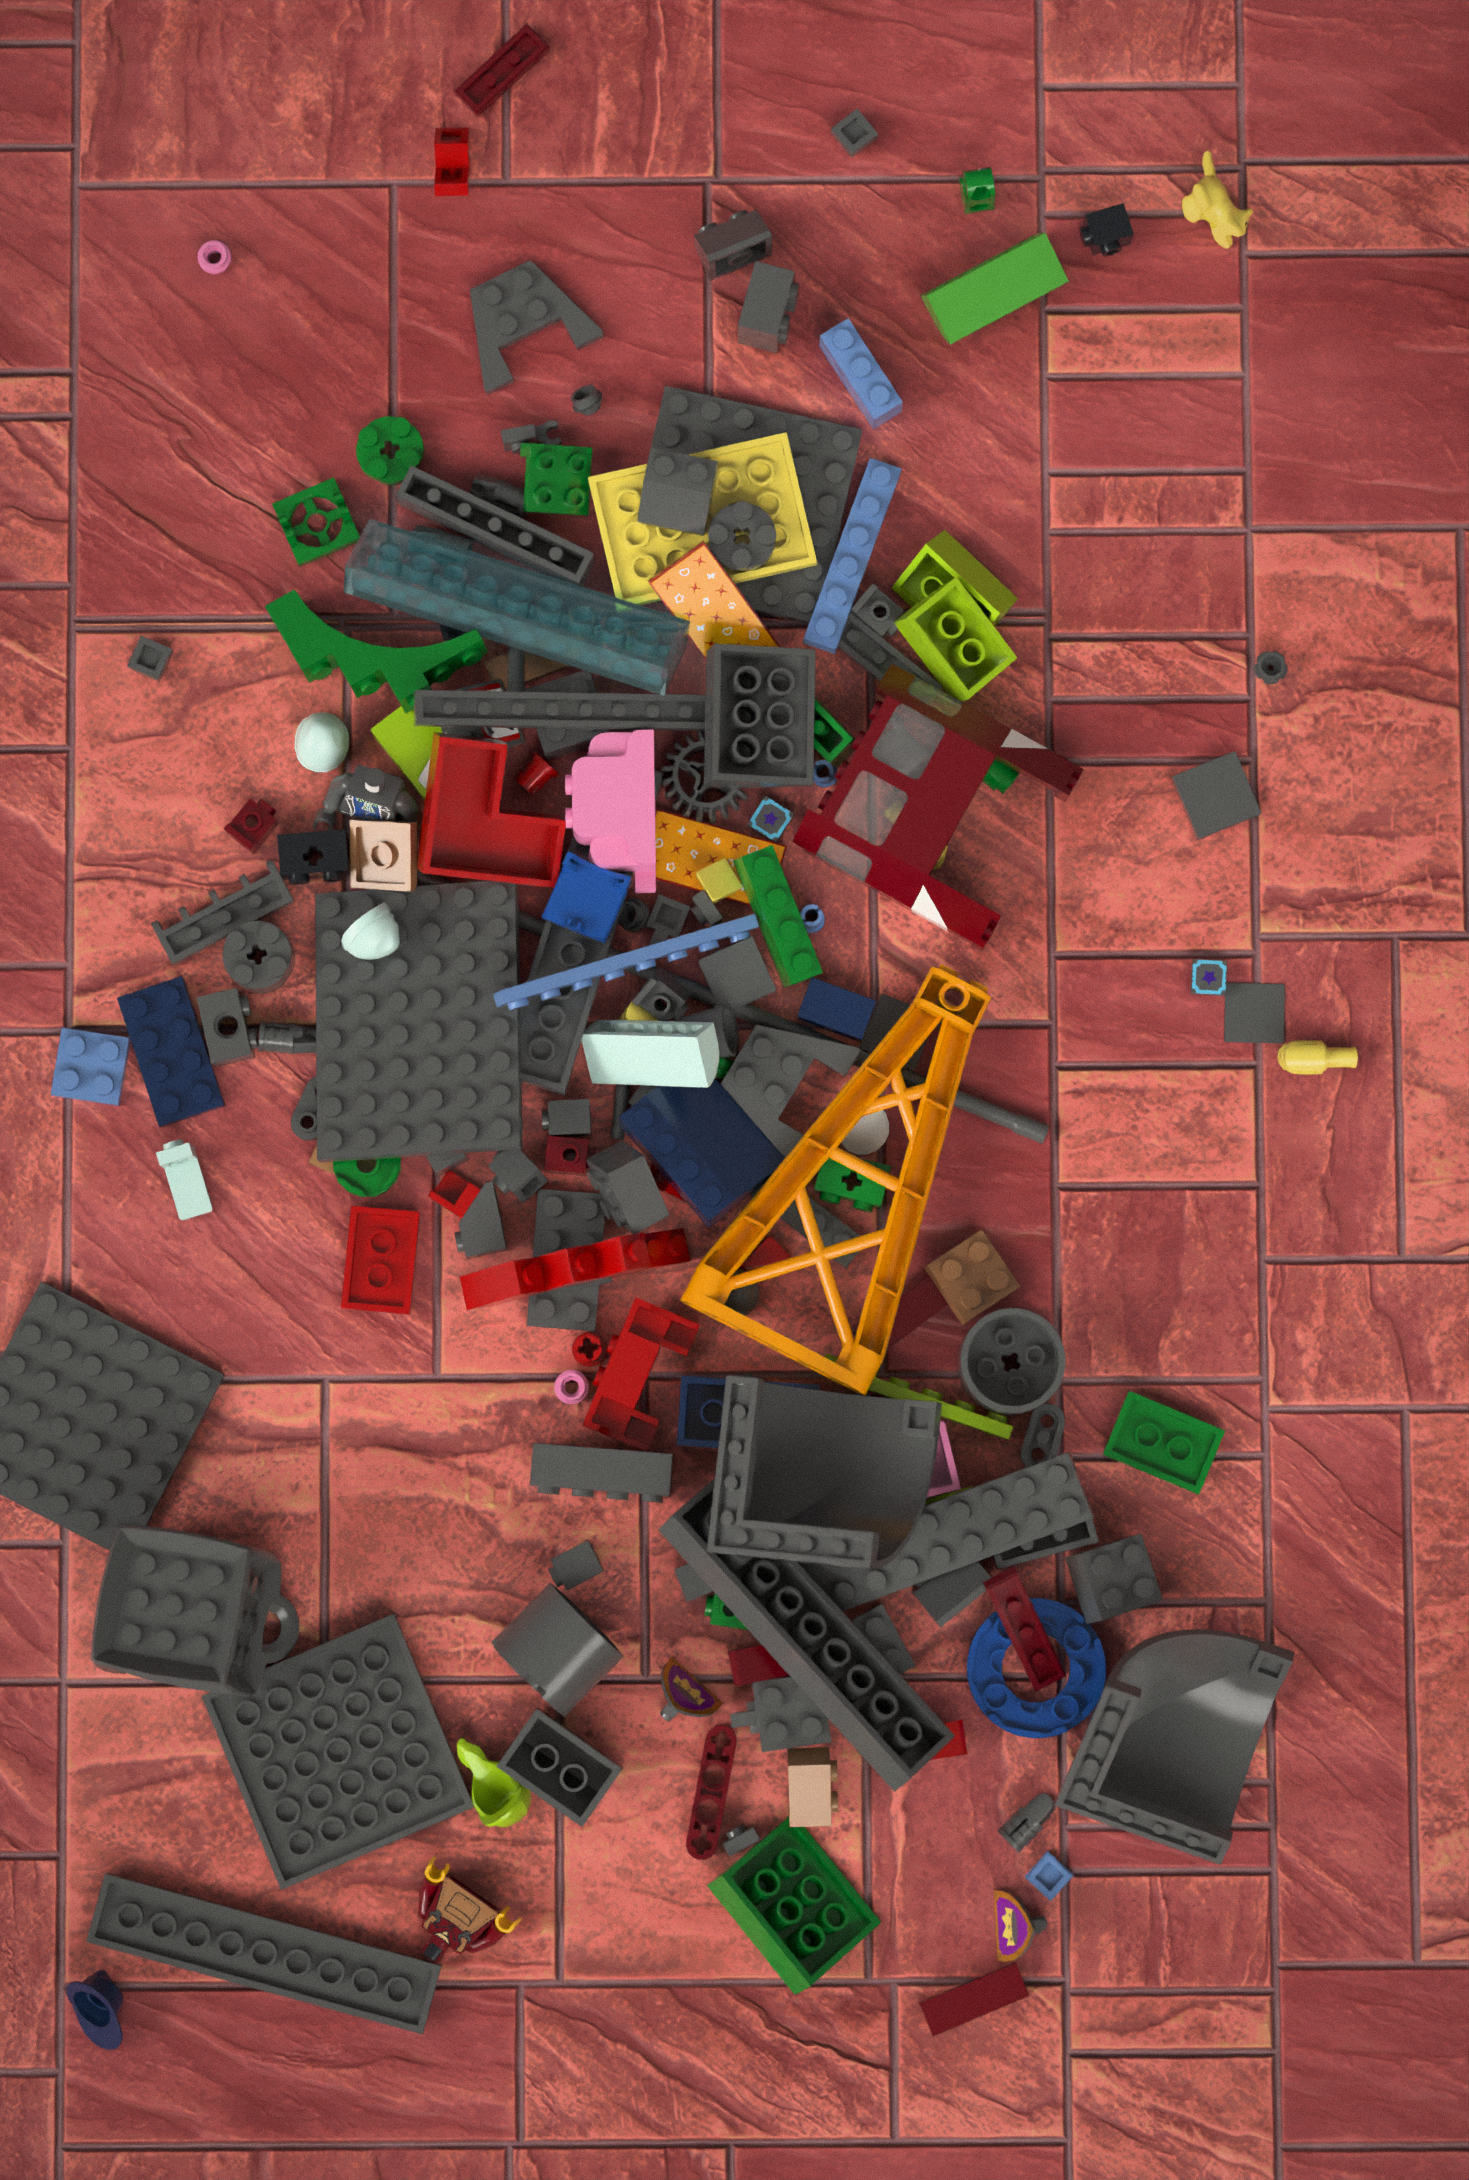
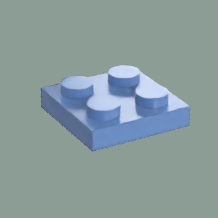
(90, 1066)

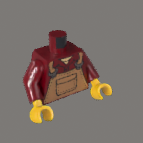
(457, 1915)

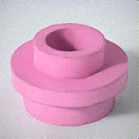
(210, 248)
(569, 1375)

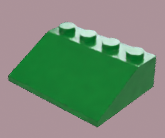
(794, 1905)

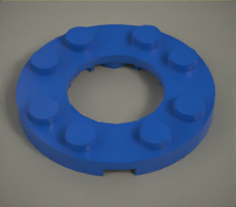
(1046, 1717)

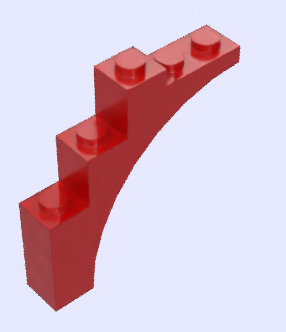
(573, 1267)

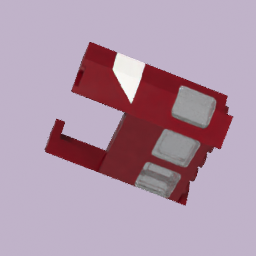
(910, 792)

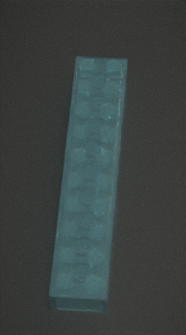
(516, 607)

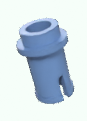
(826, 781)
(812, 927)

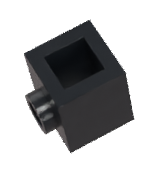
(1107, 230)

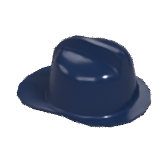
(97, 2007)

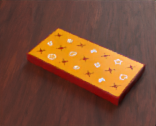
(706, 596)
(689, 846)

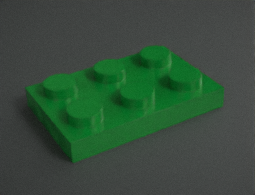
(1163, 1442)

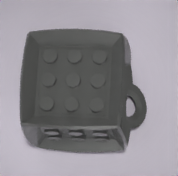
(190, 1610)

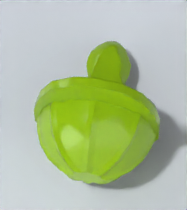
(494, 1793)

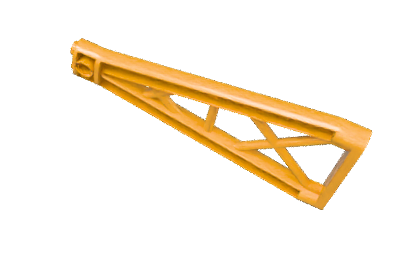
(926, 1133)

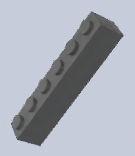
(494, 527)

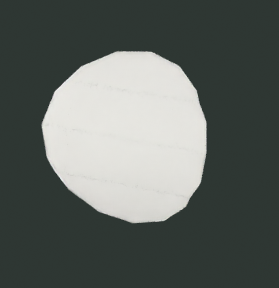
(868, 1134)

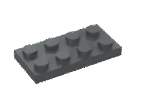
(564, 1222)

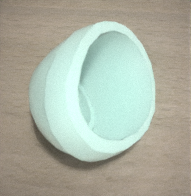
(321, 742)
(372, 934)

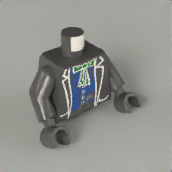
(367, 795)

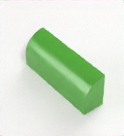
(994, 288)

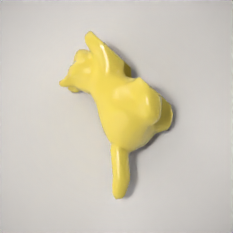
(1211, 203)

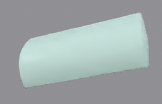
(651, 1053)

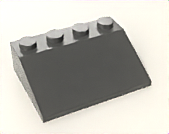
(759, 716)

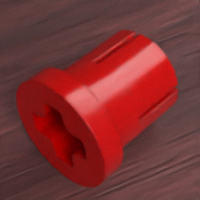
(535, 774)
(598, 1355)

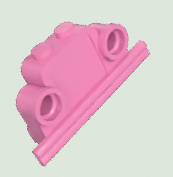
(616, 804)

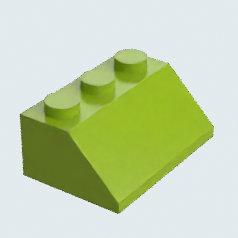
(942, 561)
(955, 640)

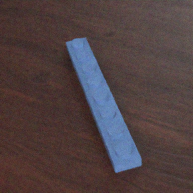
(613, 967)

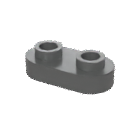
(306, 1108)
(1041, 1437)

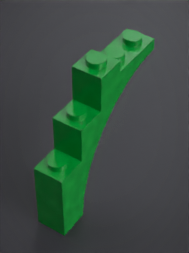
(364, 665)

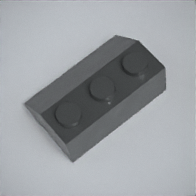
(559, 1766)

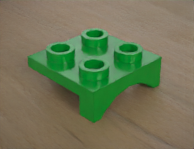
(556, 478)

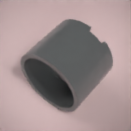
(1037, 1353)
(557, 1649)

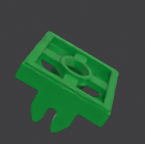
(327, 490)

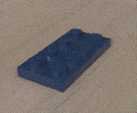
(171, 1051)

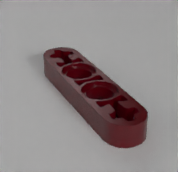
(708, 1791)

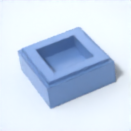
(1049, 1875)

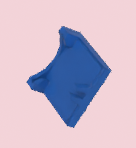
(586, 898)

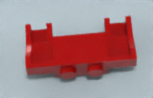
(628, 1371)

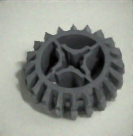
(693, 770)

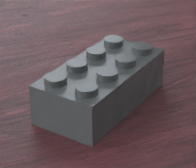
(601, 1470)

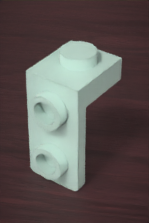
(185, 1179)

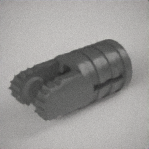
(1027, 1821)

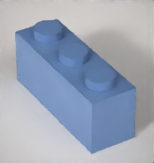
(860, 373)

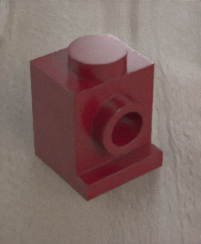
(253, 837)

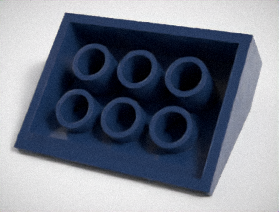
(702, 1146)

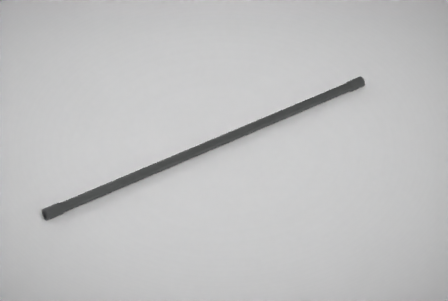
(1018, 1123)

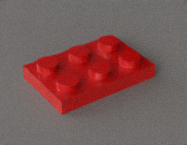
(380, 1260)

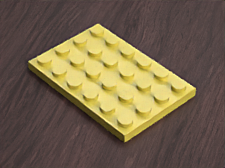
(748, 471)

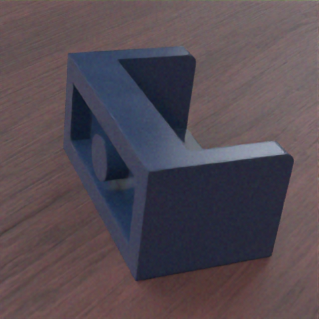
(836, 1009)

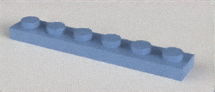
(852, 556)

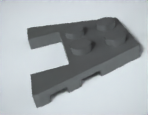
(517, 307)
(771, 1070)

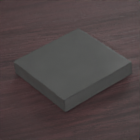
(1216, 795)

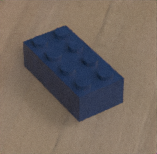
(703, 1407)

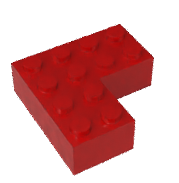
(466, 829)

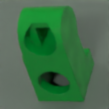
(977, 190)

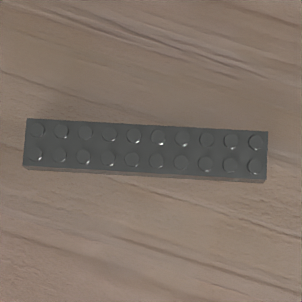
(816, 1648)

